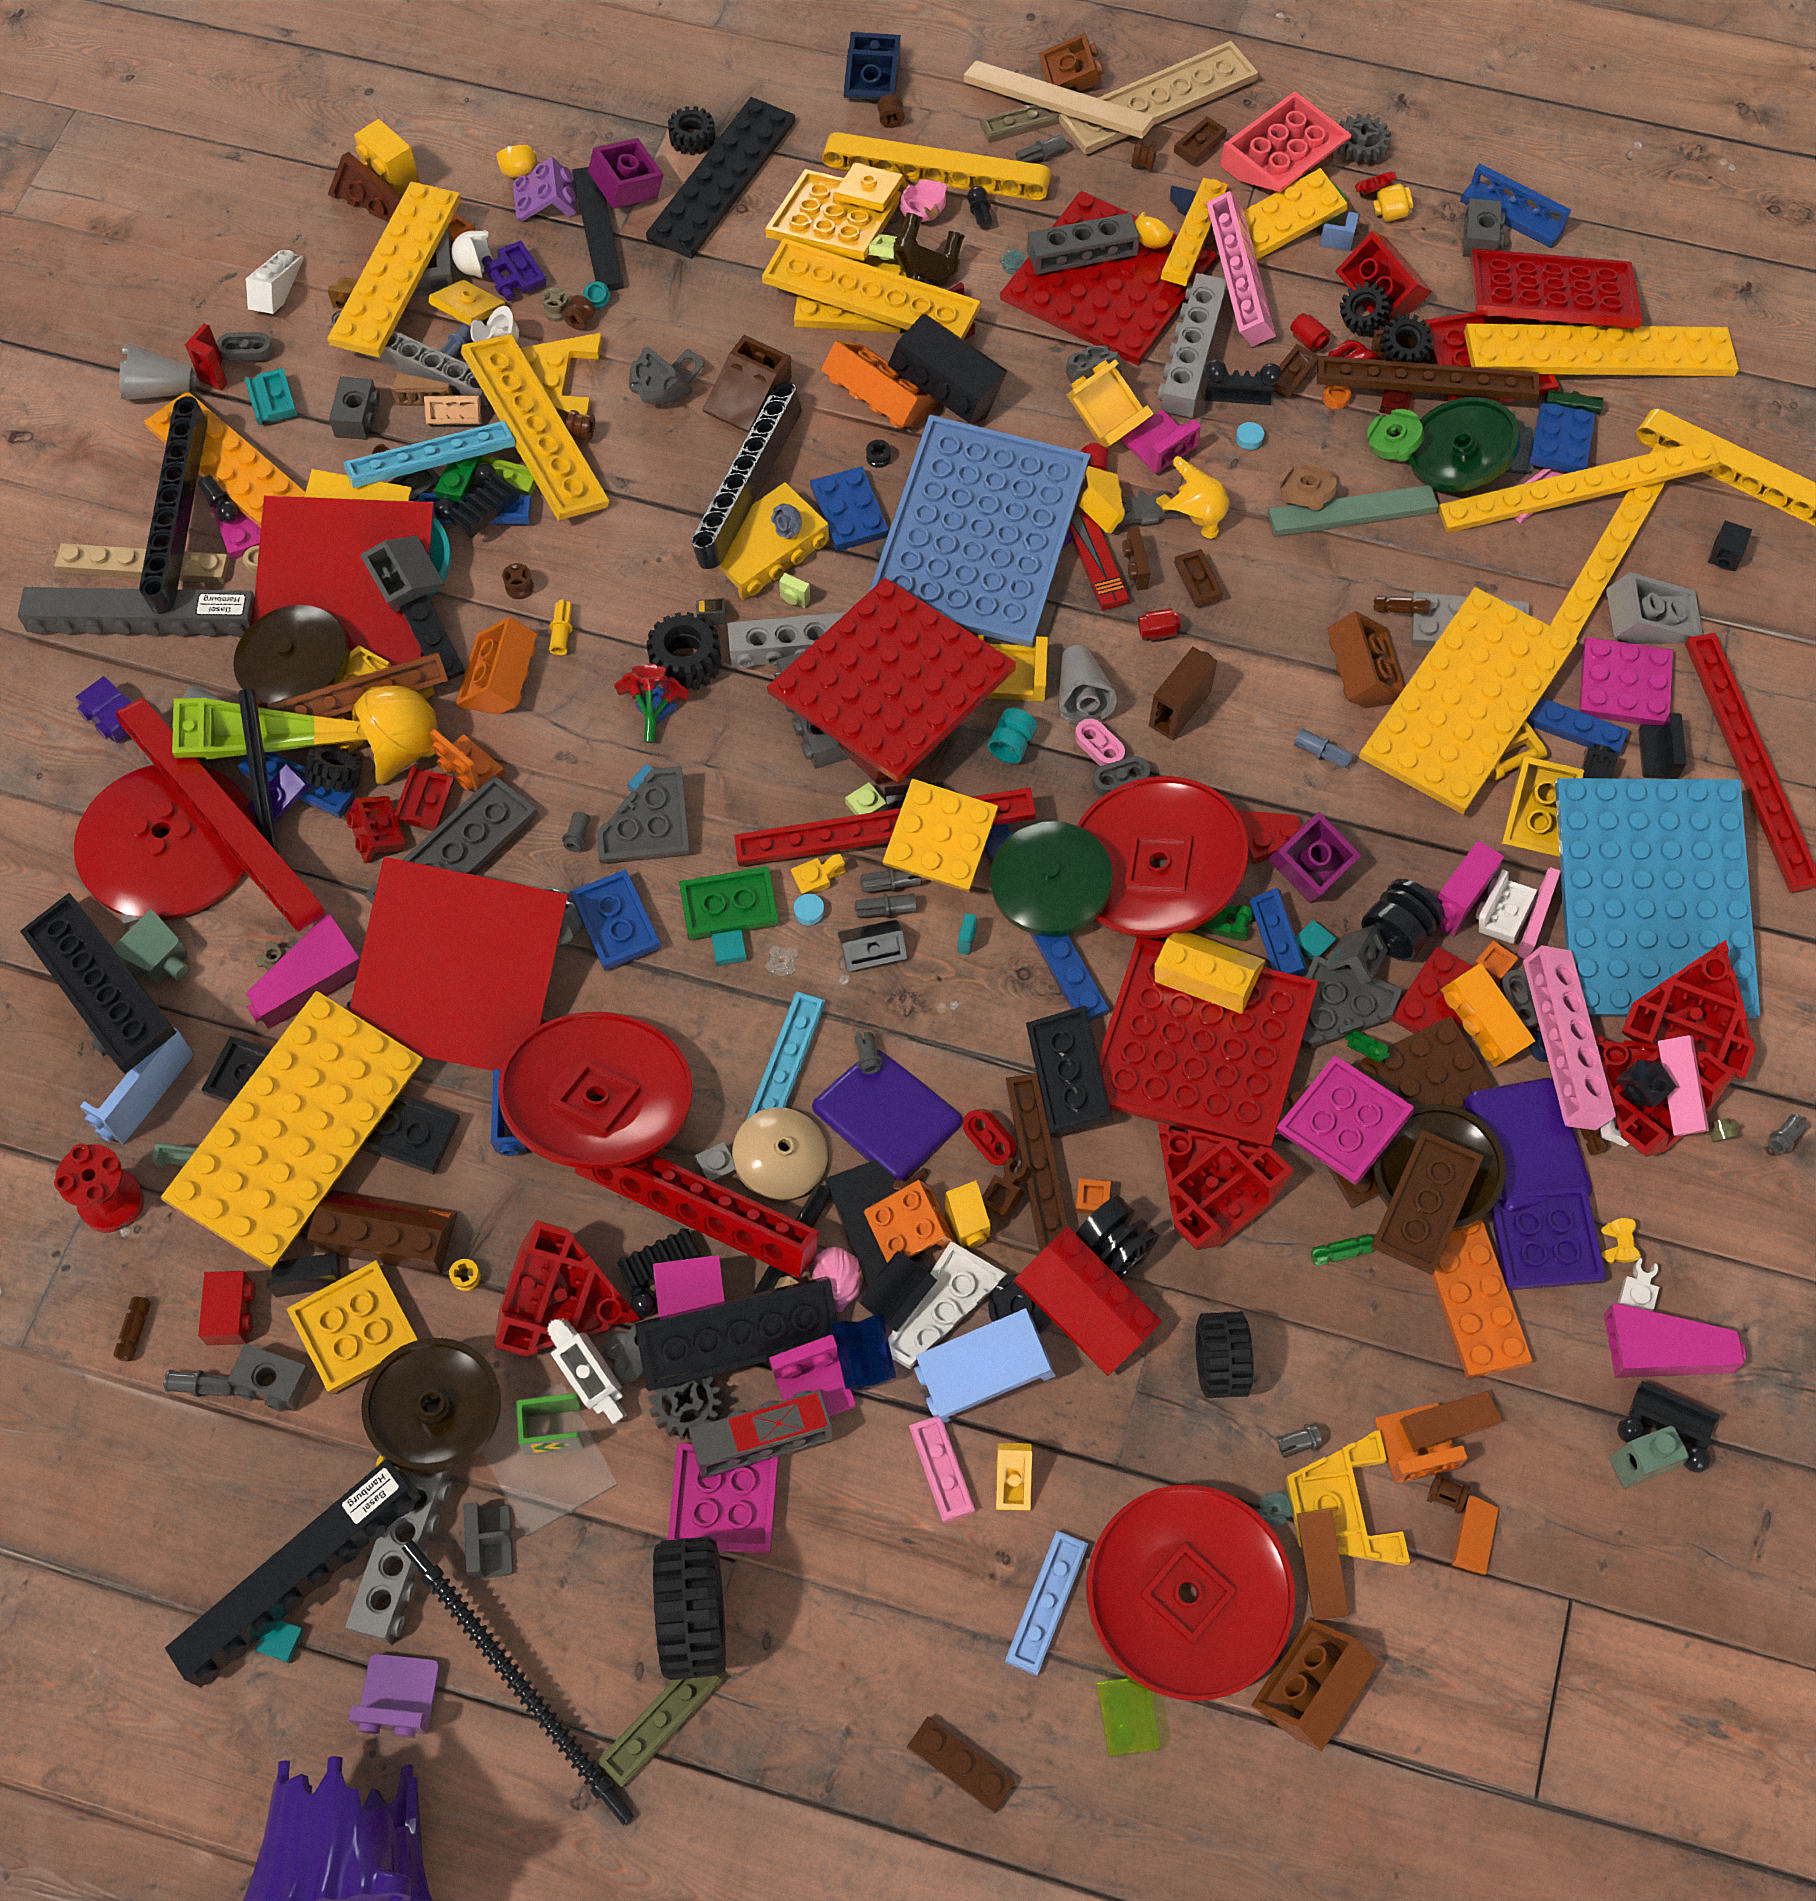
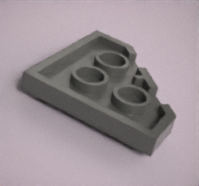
(648, 821)
(1344, 1004)

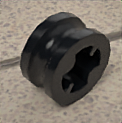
(875, 460)

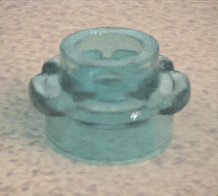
(1012, 261)
(1281, 1502)

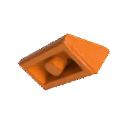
(1475, 1535)

